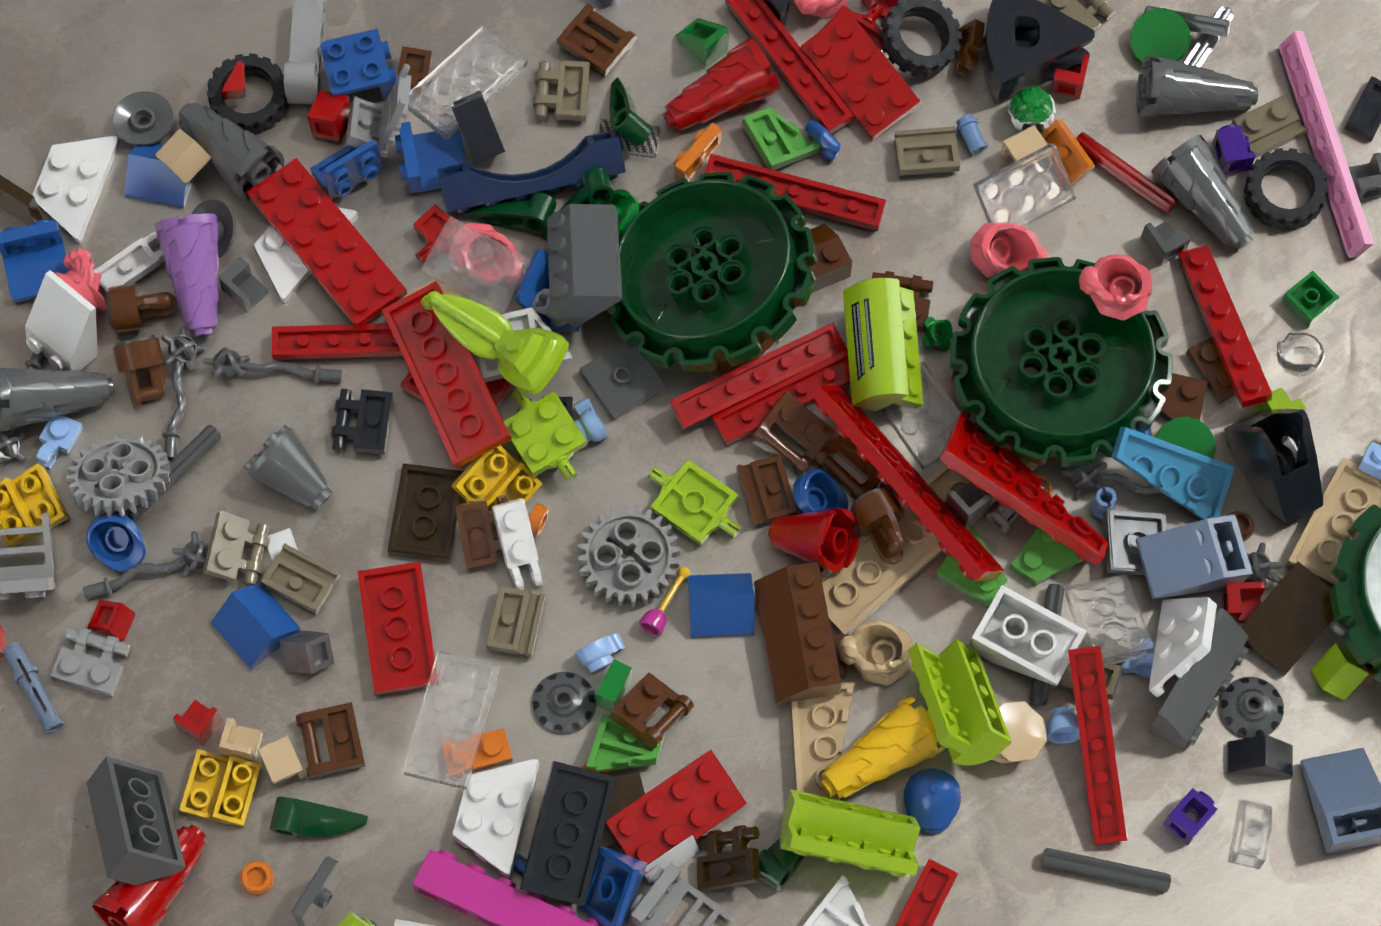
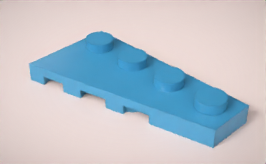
(1181, 474)

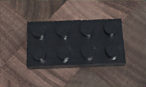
(568, 833)

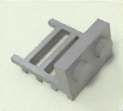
(377, 122)
(28, 578)
(665, 896)

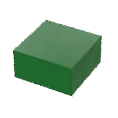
(1310, 299)
(614, 685)

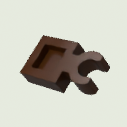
(971, 42)
(419, 63)

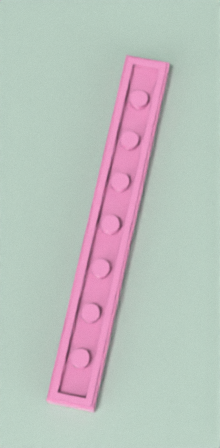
(1326, 144)

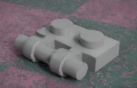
(88, 671)

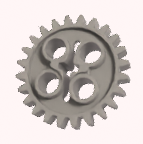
(118, 475)
(647, 536)

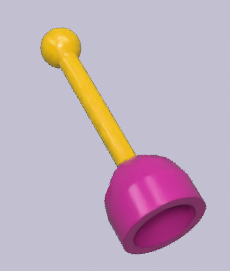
(655, 620)

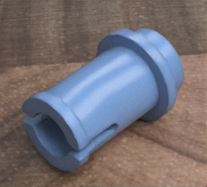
(968, 128)
(1103, 501)

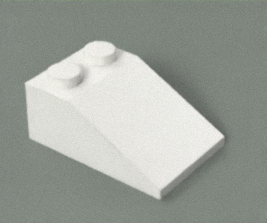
(62, 326)
(1026, 637)

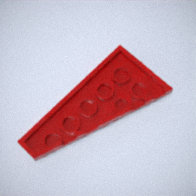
(1018, 488)

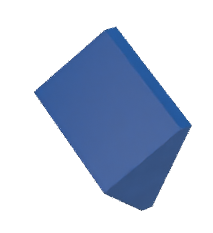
(153, 180)
(721, 605)
(253, 624)
(613, 887)

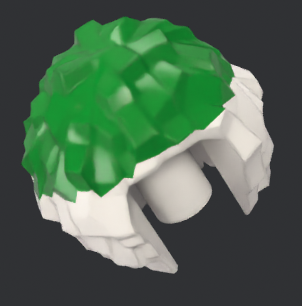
(1032, 107)

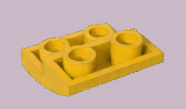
(496, 475)
(25, 501)
(219, 788)

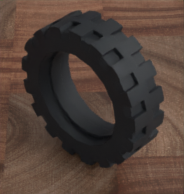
(904, 56)
(258, 67)
(1290, 161)

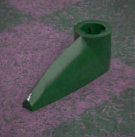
(624, 116)
(595, 190)
(517, 214)
(307, 818)
(777, 865)

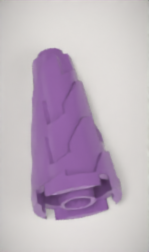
(192, 265)

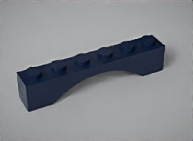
(470, 186)

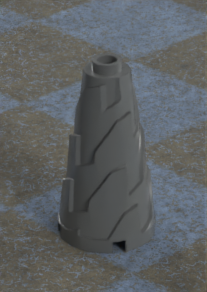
(1189, 89)
(234, 152)
(1203, 189)
(39, 394)

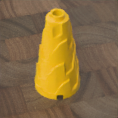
(892, 744)

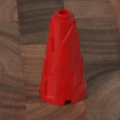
(724, 88)
(148, 902)

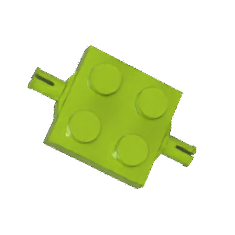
(545, 434)
(694, 502)

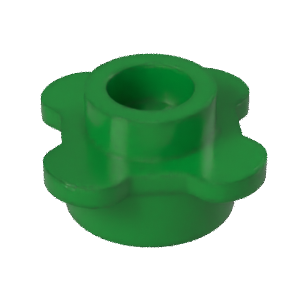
(945, 331)

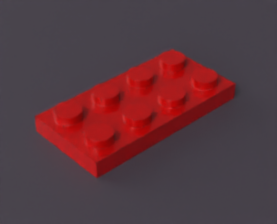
(860, 74)
(397, 627)
(676, 809)

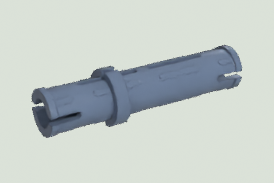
(15, 656)

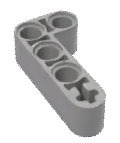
(304, 67)

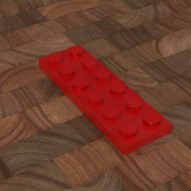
(327, 243)
(447, 380)

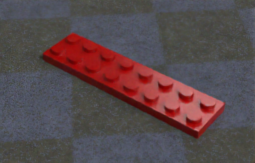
(911, 488)

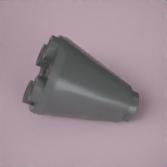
(290, 469)

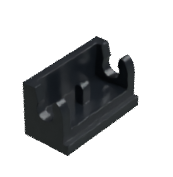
(477, 127)

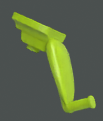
(524, 356)

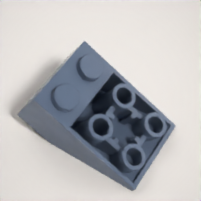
(1194, 557)
(1344, 799)

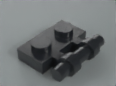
(372, 421)

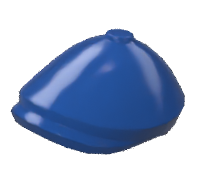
(817, 492)
(116, 541)
(932, 799)

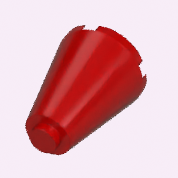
(818, 536)

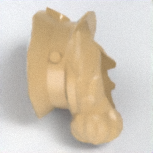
(877, 651)
(1025, 730)

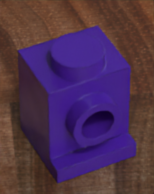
(1232, 149)
(1184, 827)

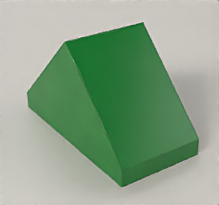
(705, 40)

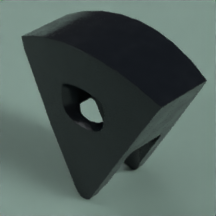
(1027, 45)
(1276, 471)

